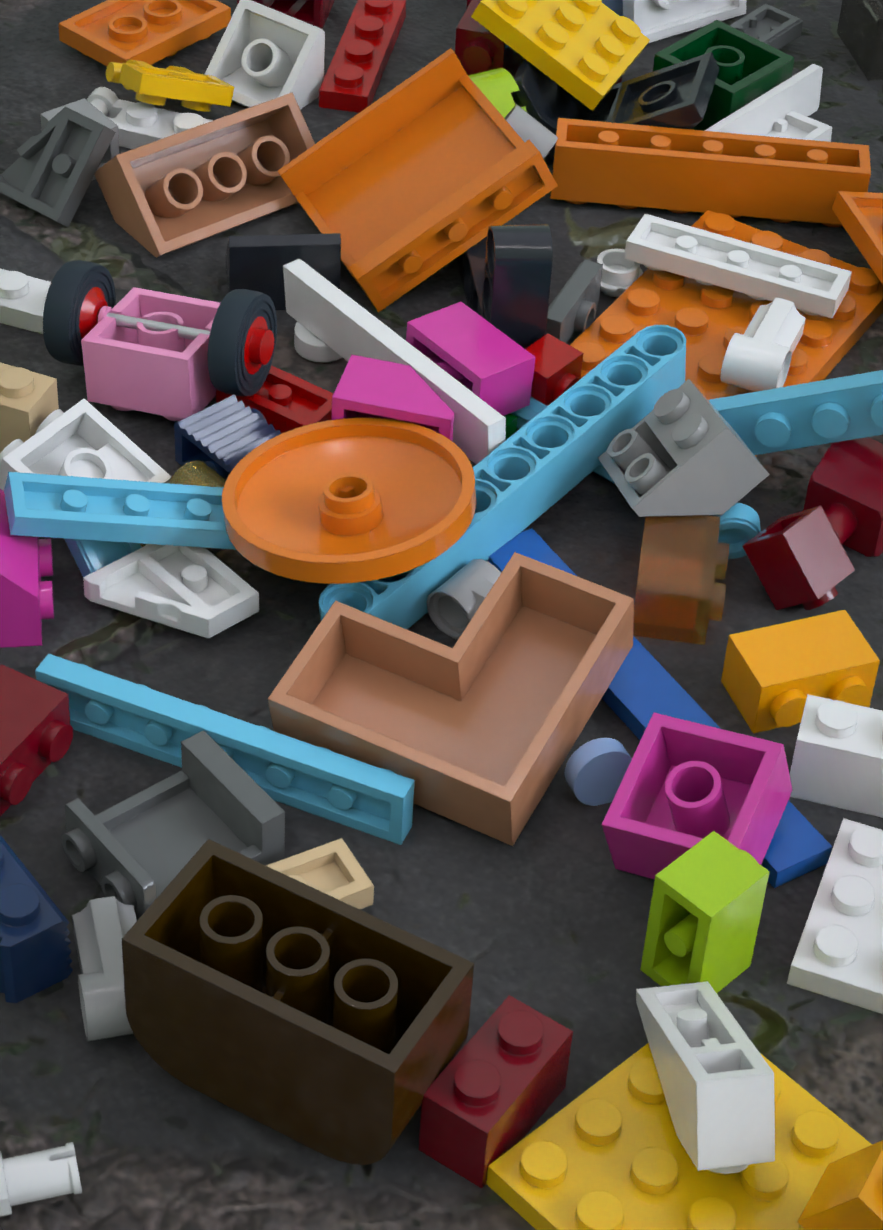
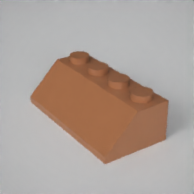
(206, 176)

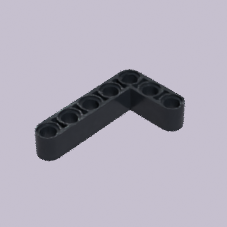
(510, 279)

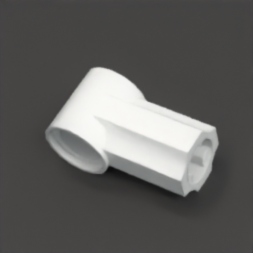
(764, 352)

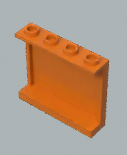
(417, 179)

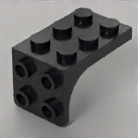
(662, 98)

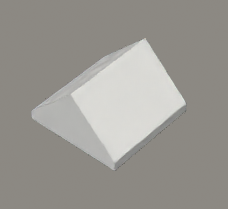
(269, 56)

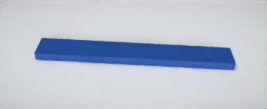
(646, 688)

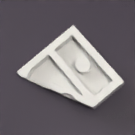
(175, 588)

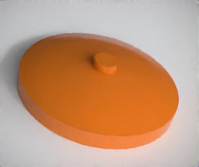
(349, 500)

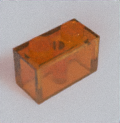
(677, 578)

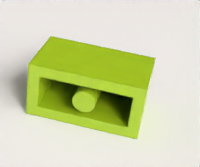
(704, 915)

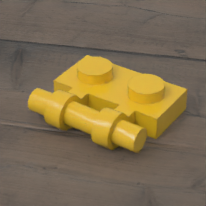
(174, 82)

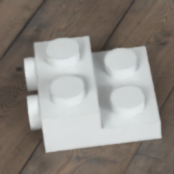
(80, 446)

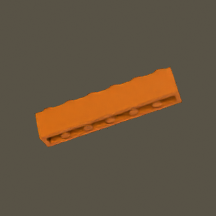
(705, 171)

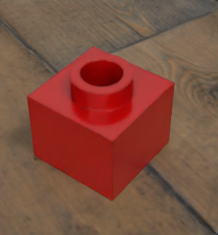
(555, 369)

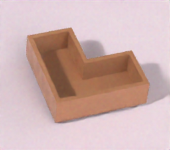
(469, 721)

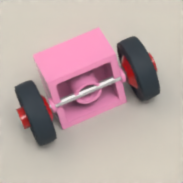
(157, 347)

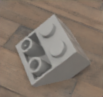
(682, 459)

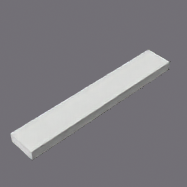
(355, 331)

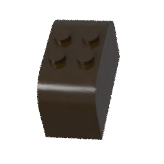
(293, 1004)

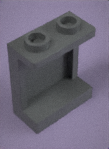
(155, 833)

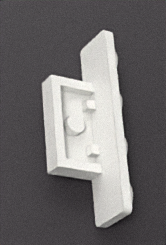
(782, 111)

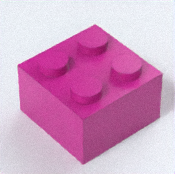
(692, 783)

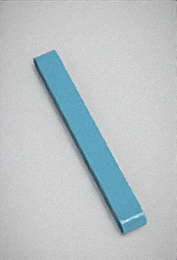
(535, 468)

